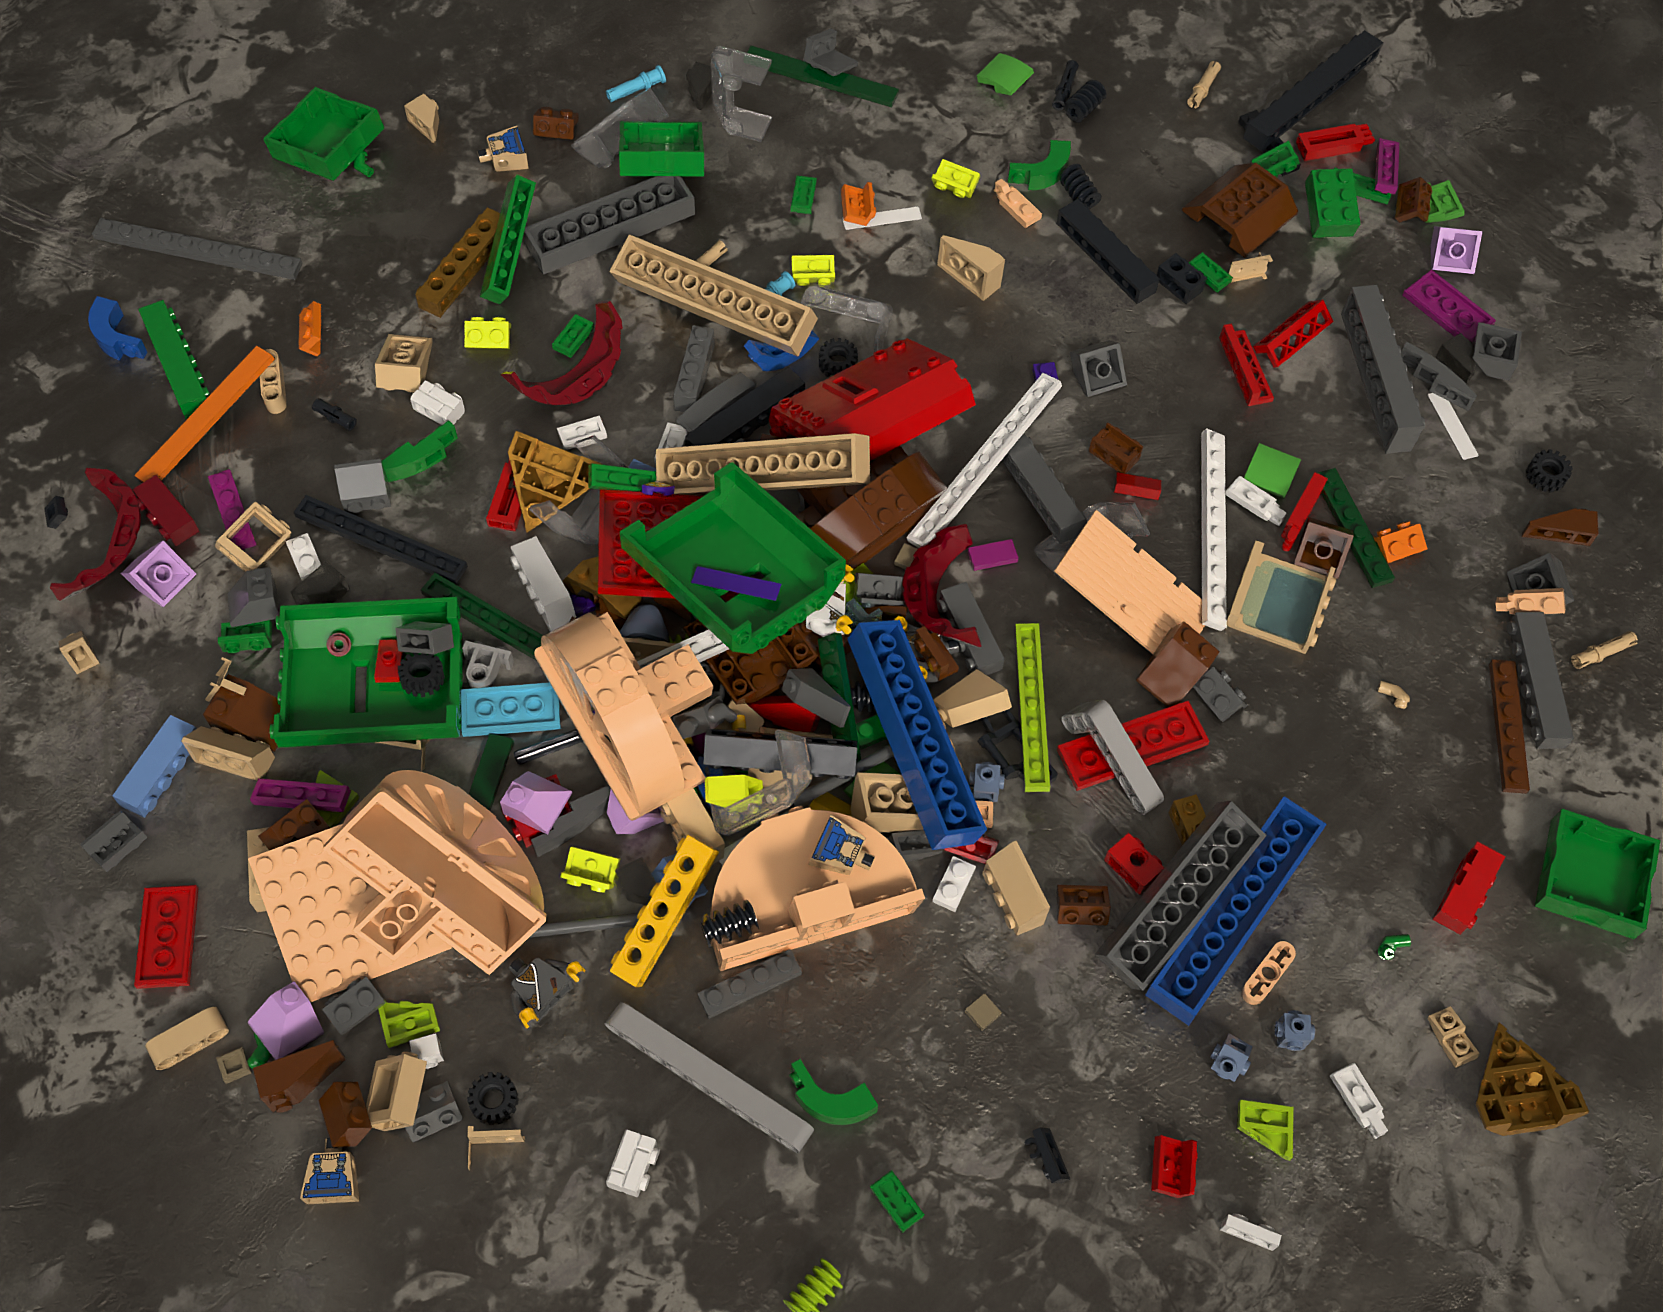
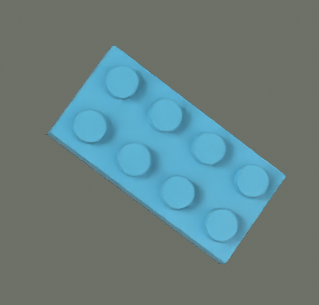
(509, 709)

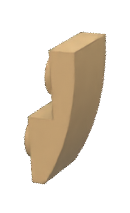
(1451, 1036)

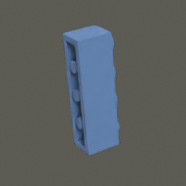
(155, 768)

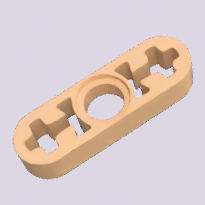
(1279, 969)

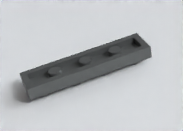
(749, 983)

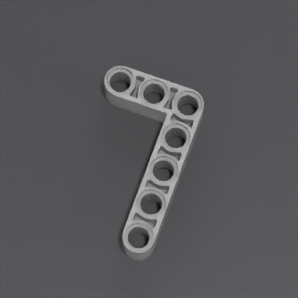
(1118, 751)

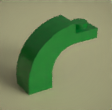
(1043, 173)
(831, 1108)

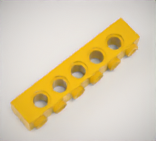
(623, 963)

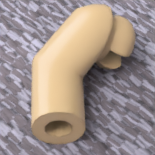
(1401, 696)

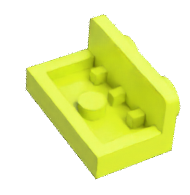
(956, 179)
(813, 269)
(487, 334)
(590, 869)

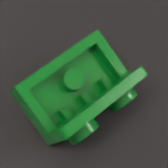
(1278, 160)
(245, 637)

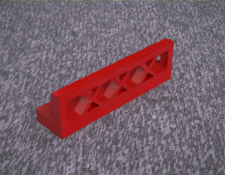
(1294, 323)
(1242, 368)

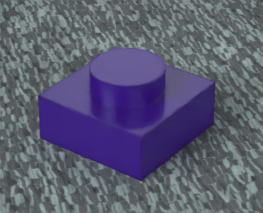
(1046, 368)

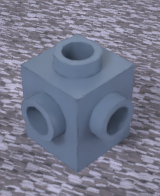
(986, 781)
(1287, 1031)
(1231, 1058)

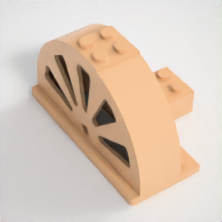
(632, 706)
(439, 869)
(804, 902)

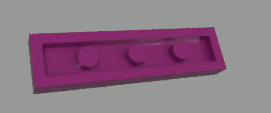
(1387, 166)
(231, 507)
(292, 793)

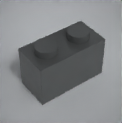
(424, 637)

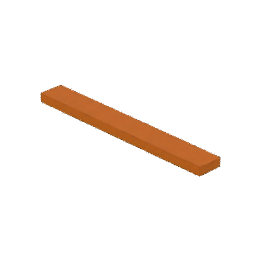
(206, 415)

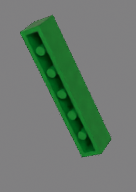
(508, 239)
(174, 357)

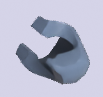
(645, 622)

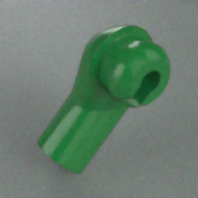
(359, 164)
(1391, 943)
(260, 1055)

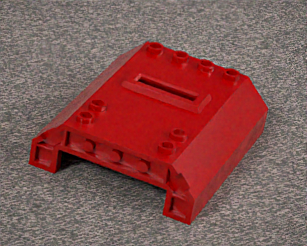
(885, 397)

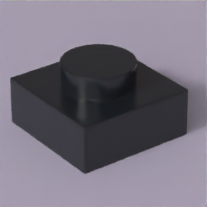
(55, 512)

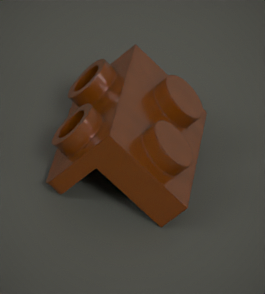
(554, 123)
(935, 653)

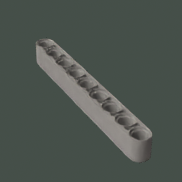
(709, 1077)

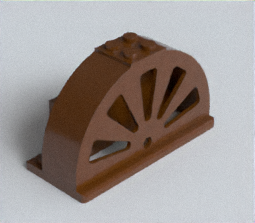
(872, 516)

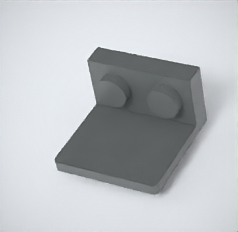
(821, 53)

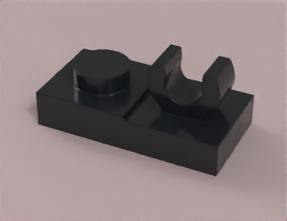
(1047, 1150)

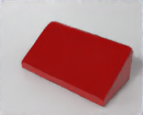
(1137, 486)
(980, 851)

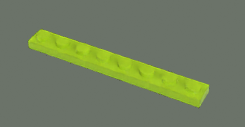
(1032, 708)

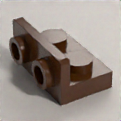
(1413, 200)
(1083, 904)

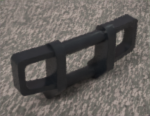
(993, 737)

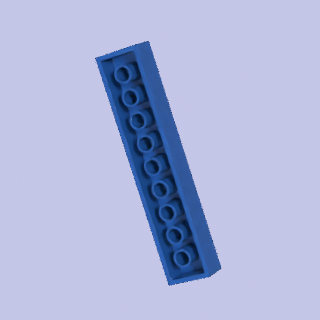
(916, 735)
(1236, 912)

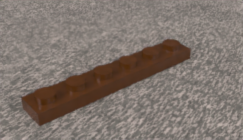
(1509, 727)

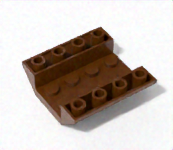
(1246, 204)
(758, 674)

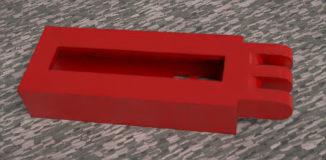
(1328, 141)
(505, 505)
(1303, 510)

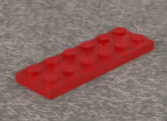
(1153, 735)

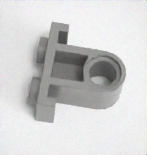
(485, 662)

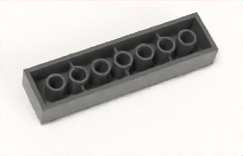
(608, 221)
(1382, 369)
(1180, 895)

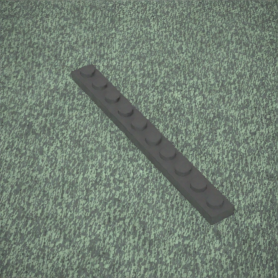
(197, 248)

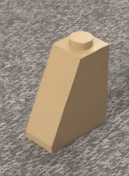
(972, 699)

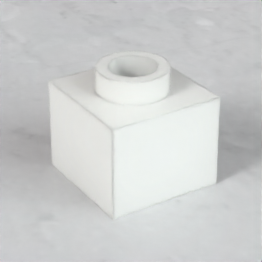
(428, 1049)

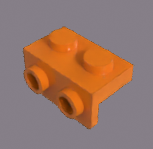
(858, 204)
(310, 329)
(1400, 542)

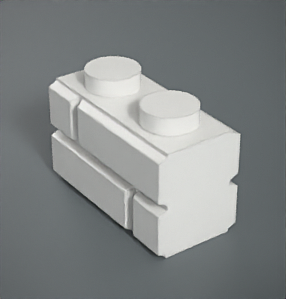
(437, 403)
(632, 1163)

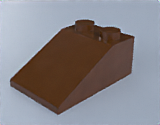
(1177, 664)
(244, 714)
(296, 1075)

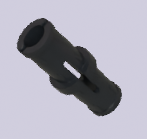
(334, 414)

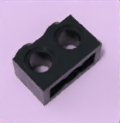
(1181, 278)

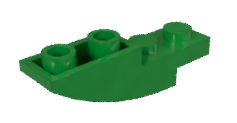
(411, 459)

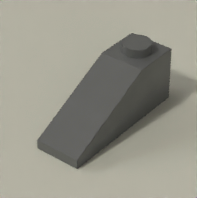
(816, 695)

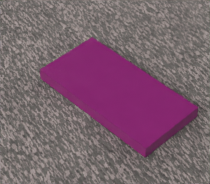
(1446, 305)

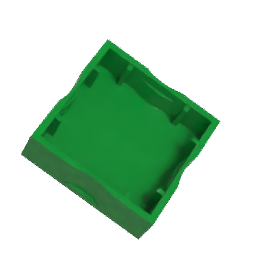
(324, 133)
(661, 148)
(1598, 874)

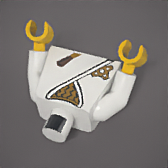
(832, 616)

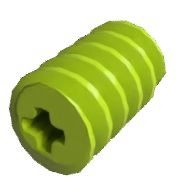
(815, 1289)

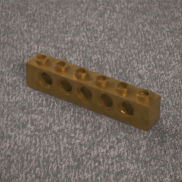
(459, 265)

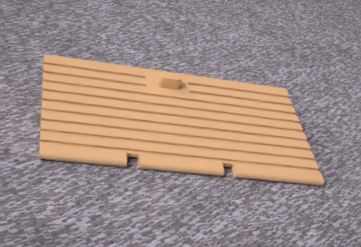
(1128, 584)

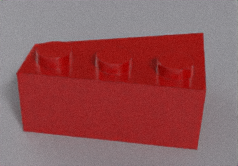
(1468, 888)

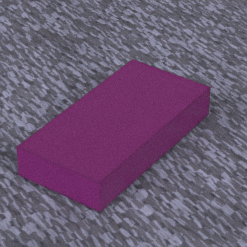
(992, 555)

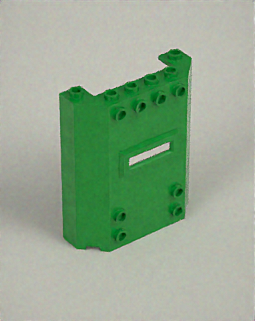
(740, 533)
(321, 687)

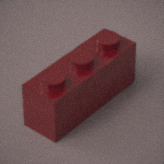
(165, 511)

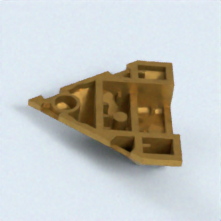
(545, 475)
(586, 577)
(1524, 1090)

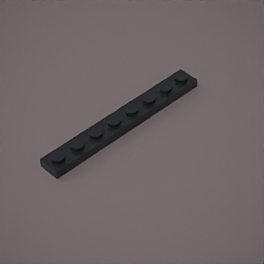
(380, 539)

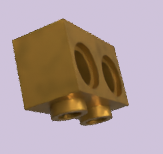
(1186, 816)

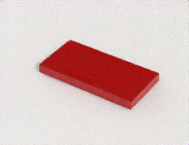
(166, 936)

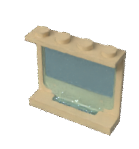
(1280, 601)

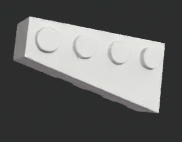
(542, 583)

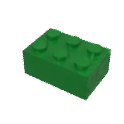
(1332, 203)

